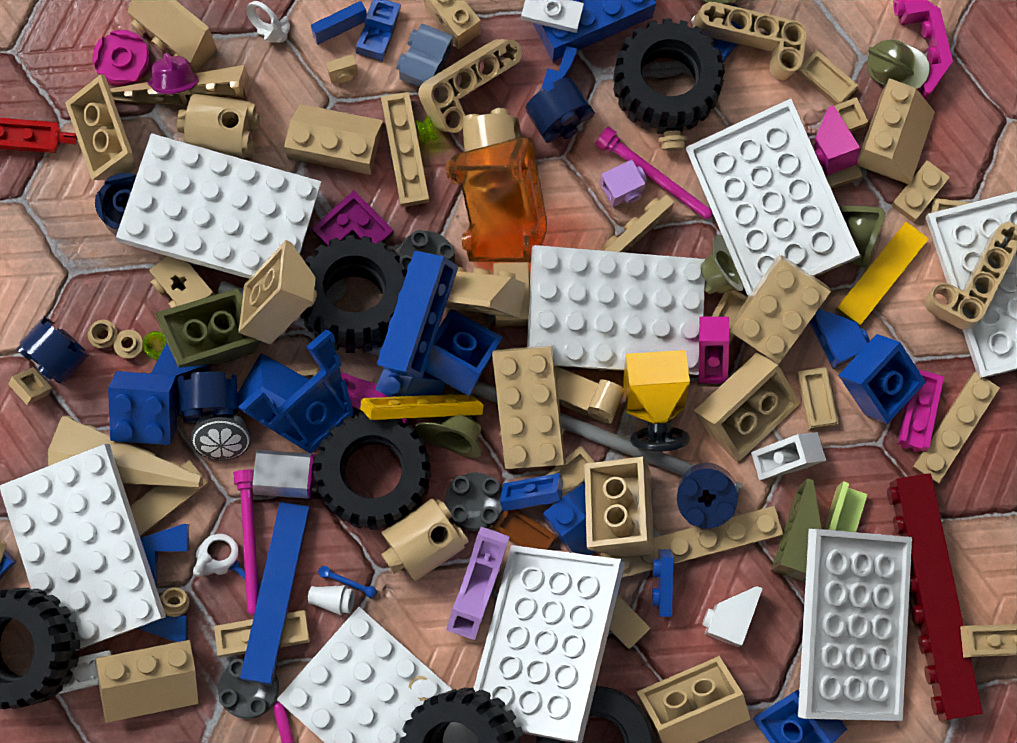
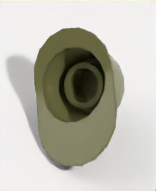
(898, 62)
(720, 269)
(454, 434)

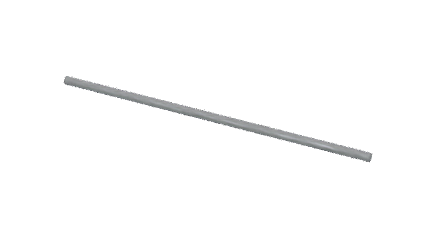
(568, 423)

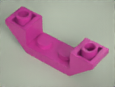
(934, 31)

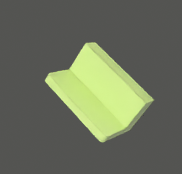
(845, 509)

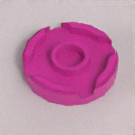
(121, 57)

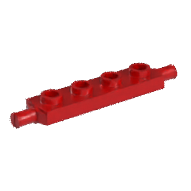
(33, 135)

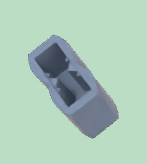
(426, 55)

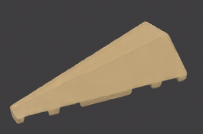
(220, 82)
(132, 461)

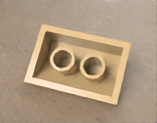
(173, 30)
(100, 130)
(896, 132)
(333, 139)
(486, 293)
(276, 295)
(748, 406)
(619, 507)
(147, 681)
(694, 703)

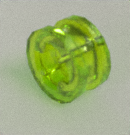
(425, 130)
(147, 342)

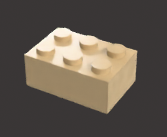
(779, 308)

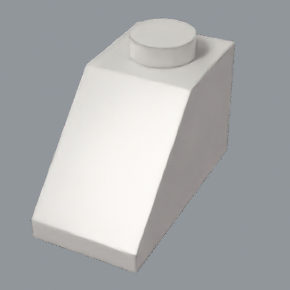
(788, 455)
(732, 617)

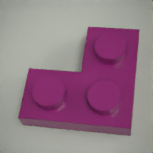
(350, 217)

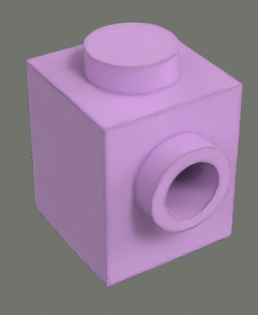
(623, 183)

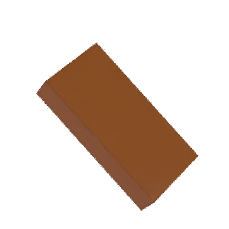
(524, 530)

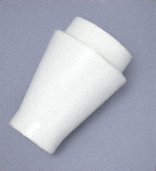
(332, 598)

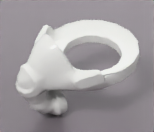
(273, 32)
(206, 565)

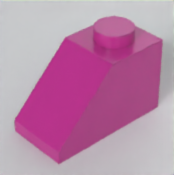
(835, 144)
(713, 349)

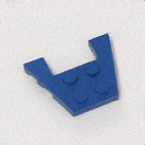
(314, 407)
(167, 540)

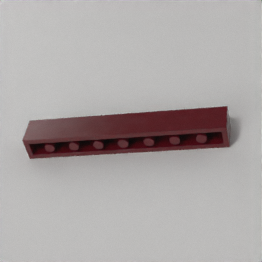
(934, 598)

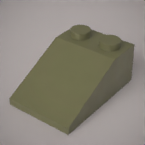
(206, 330)
(793, 545)

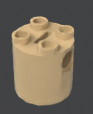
(219, 124)
(489, 129)
(412, 541)

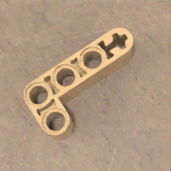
(716, 21)
(471, 79)
(982, 274)
(588, 397)

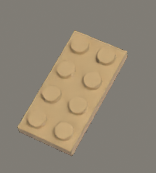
(528, 407)

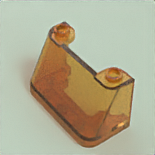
(501, 200)

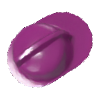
(172, 75)

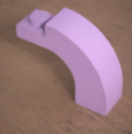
(478, 583)

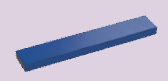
(275, 594)

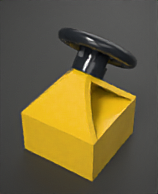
(657, 392)

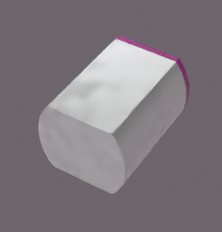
(284, 474)

